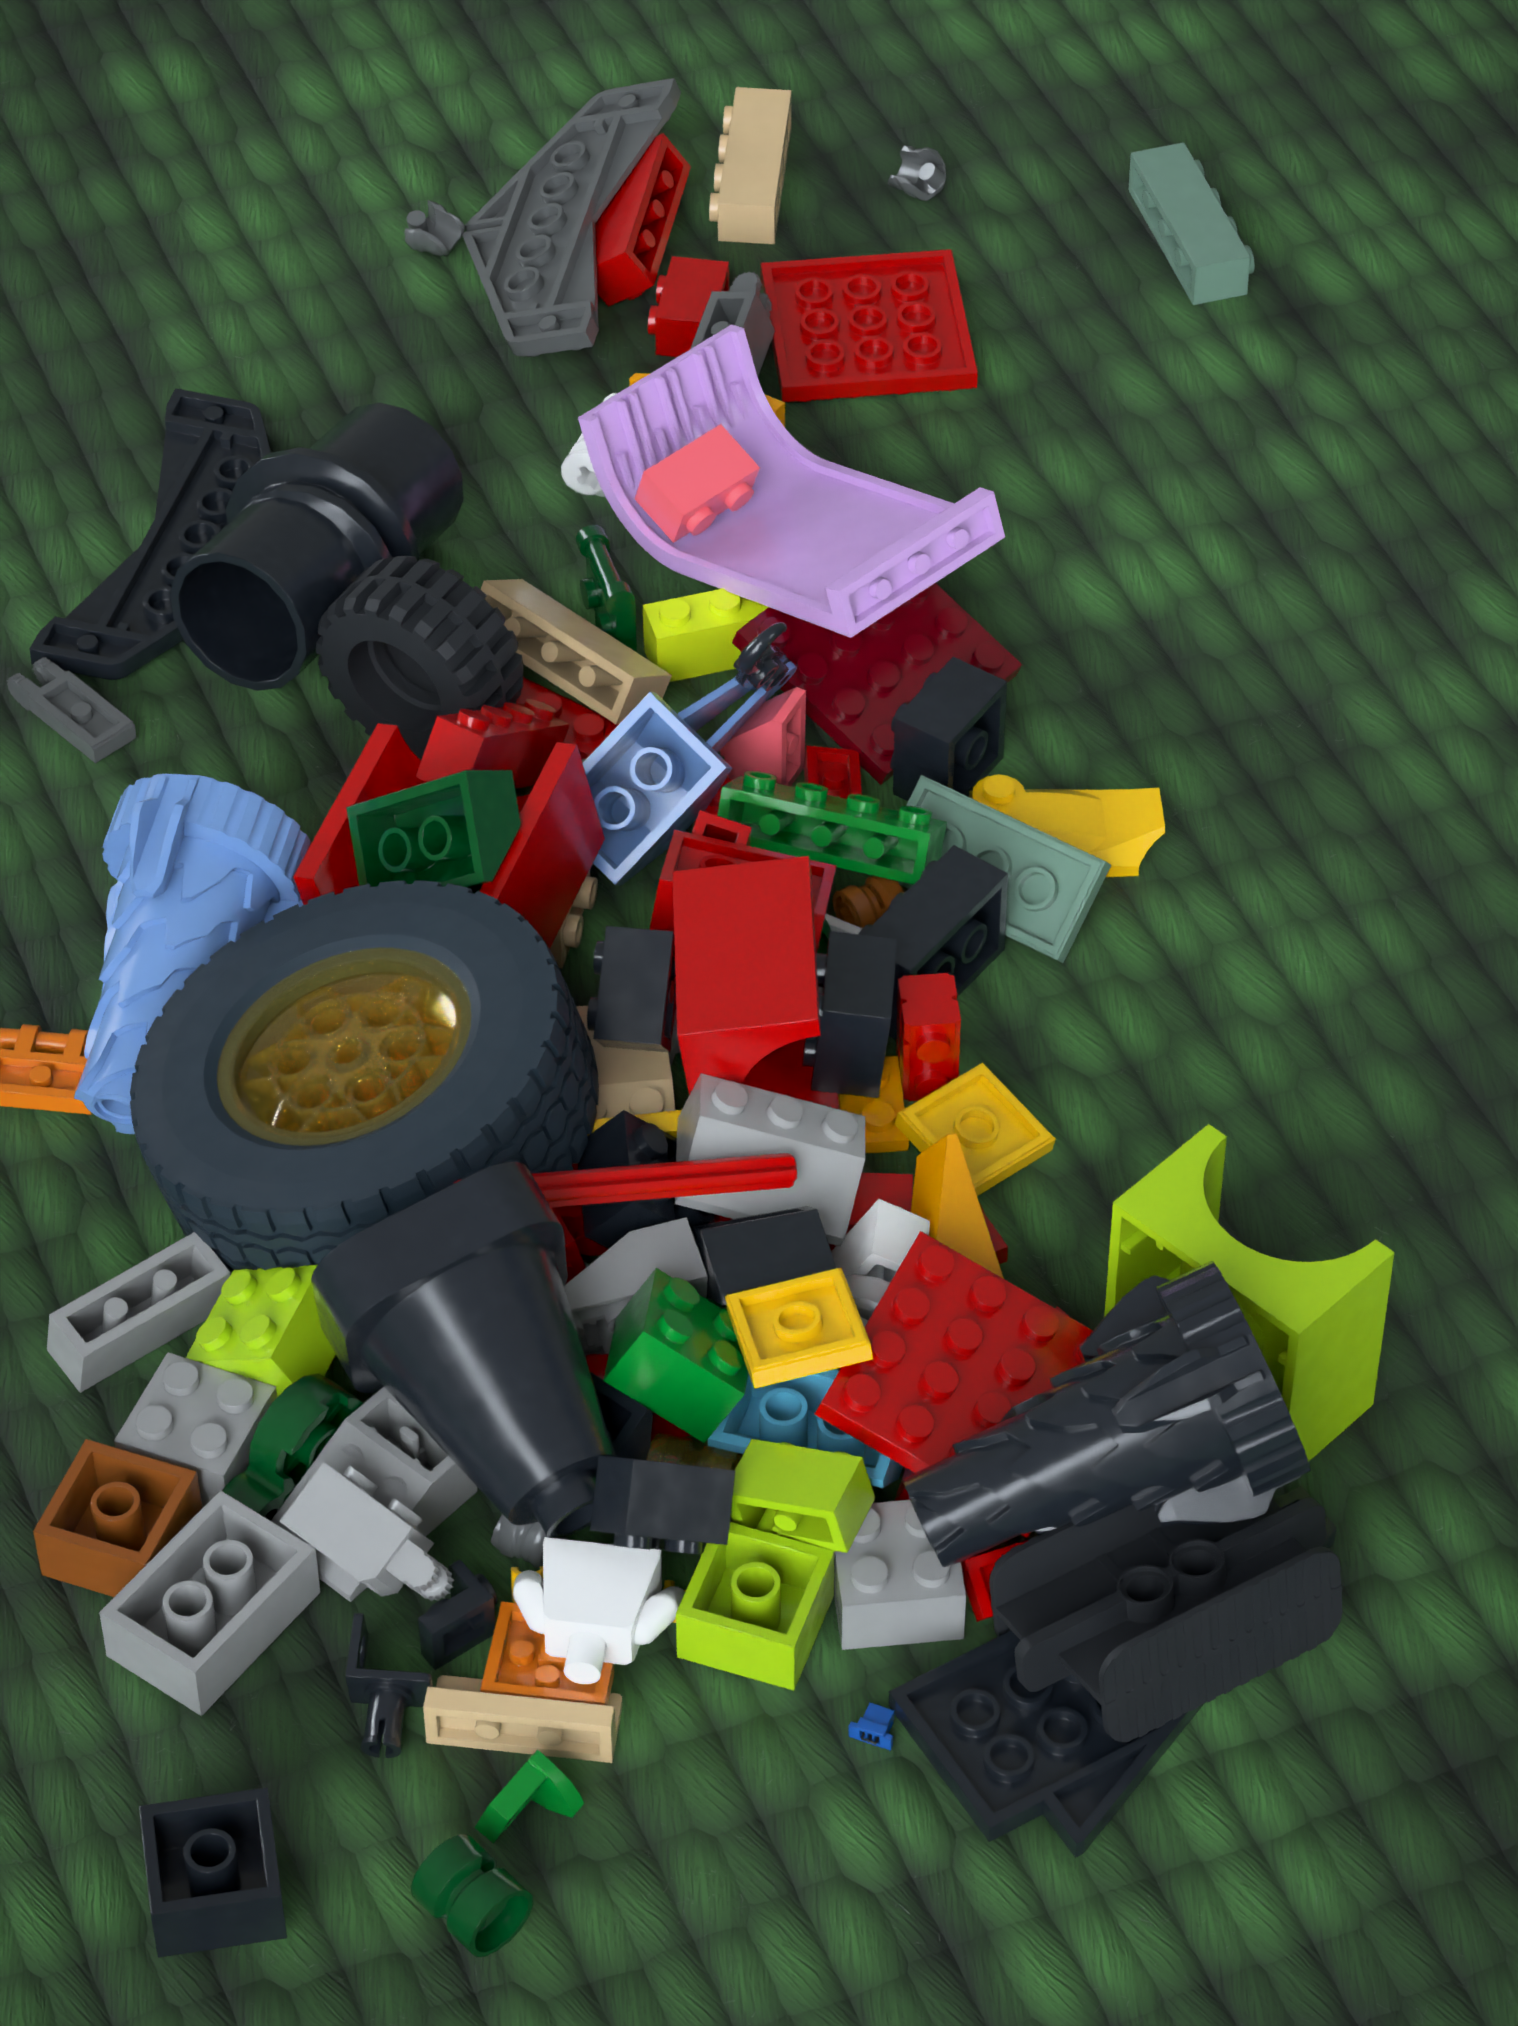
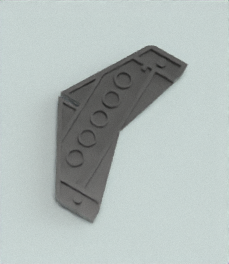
(539, 229)

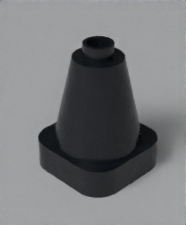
(476, 1340)

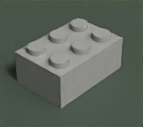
(210, 1602)

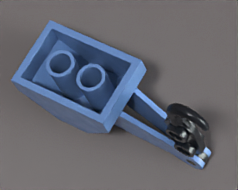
(661, 773)

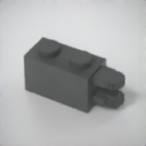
(744, 308)

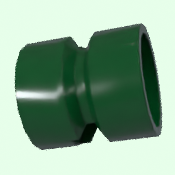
(474, 1896)

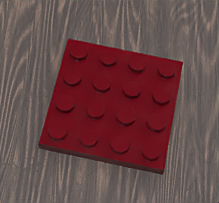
(865, 678)

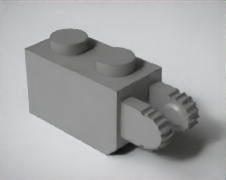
(364, 1536)

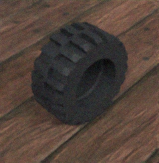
(416, 648)

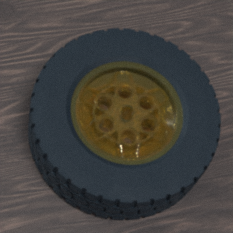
(358, 1069)

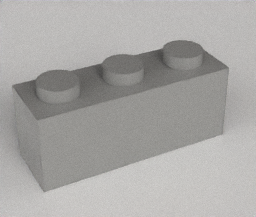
(136, 1311)

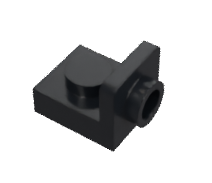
(458, 1622)

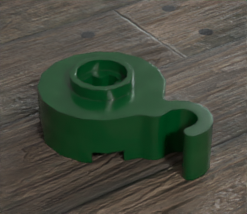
(290, 1441)

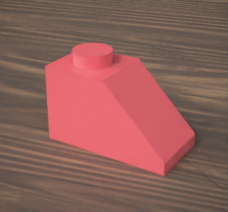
(771, 739)

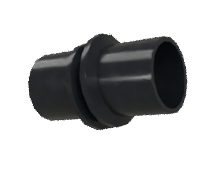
(304, 533)

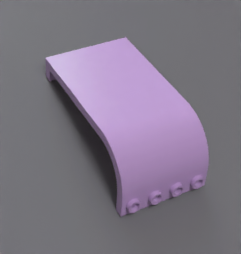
(813, 533)

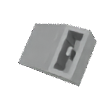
(615, 1277)
(397, 1457)

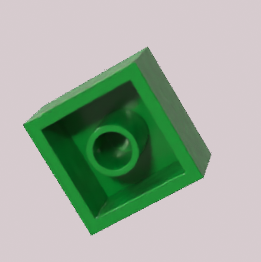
(677, 1355)

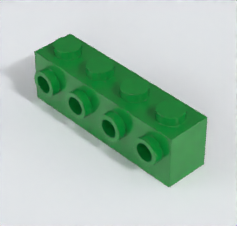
(833, 829)

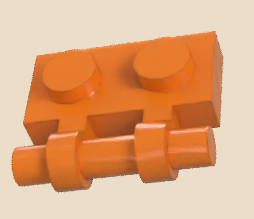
(41, 1069)

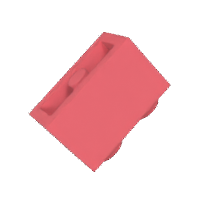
(697, 484)

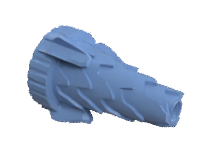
(192, 874)

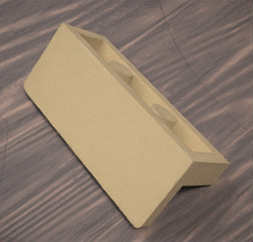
(469, 1718)

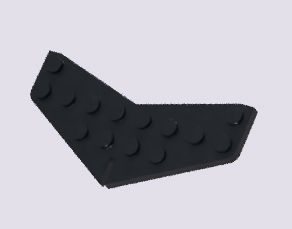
(130, 612)

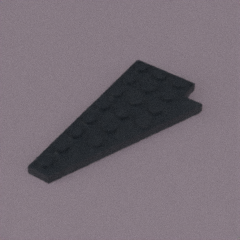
(1026, 1751)

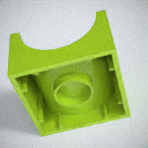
(1310, 1319)

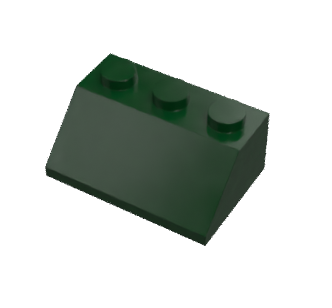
(437, 830)

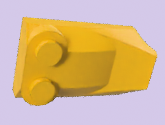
(1104, 823)

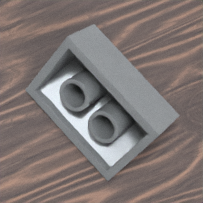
(743, 1120)

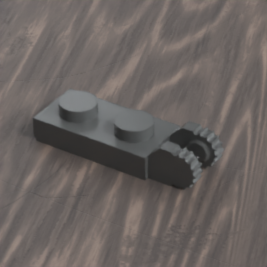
(73, 710)

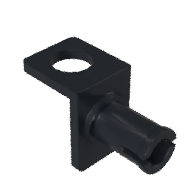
(384, 1692)

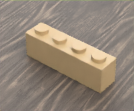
(752, 167)
(574, 651)

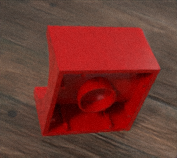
(543, 865)
(748, 975)

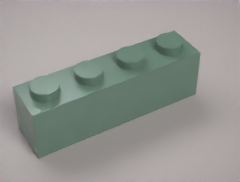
(1190, 223)

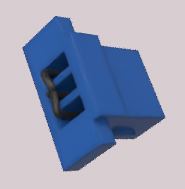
(874, 1727)

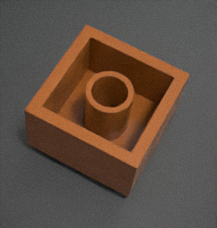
(113, 1517)

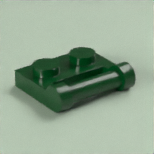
(604, 590)

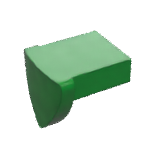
(535, 1781)

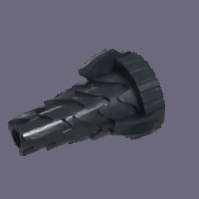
(1157, 1416)

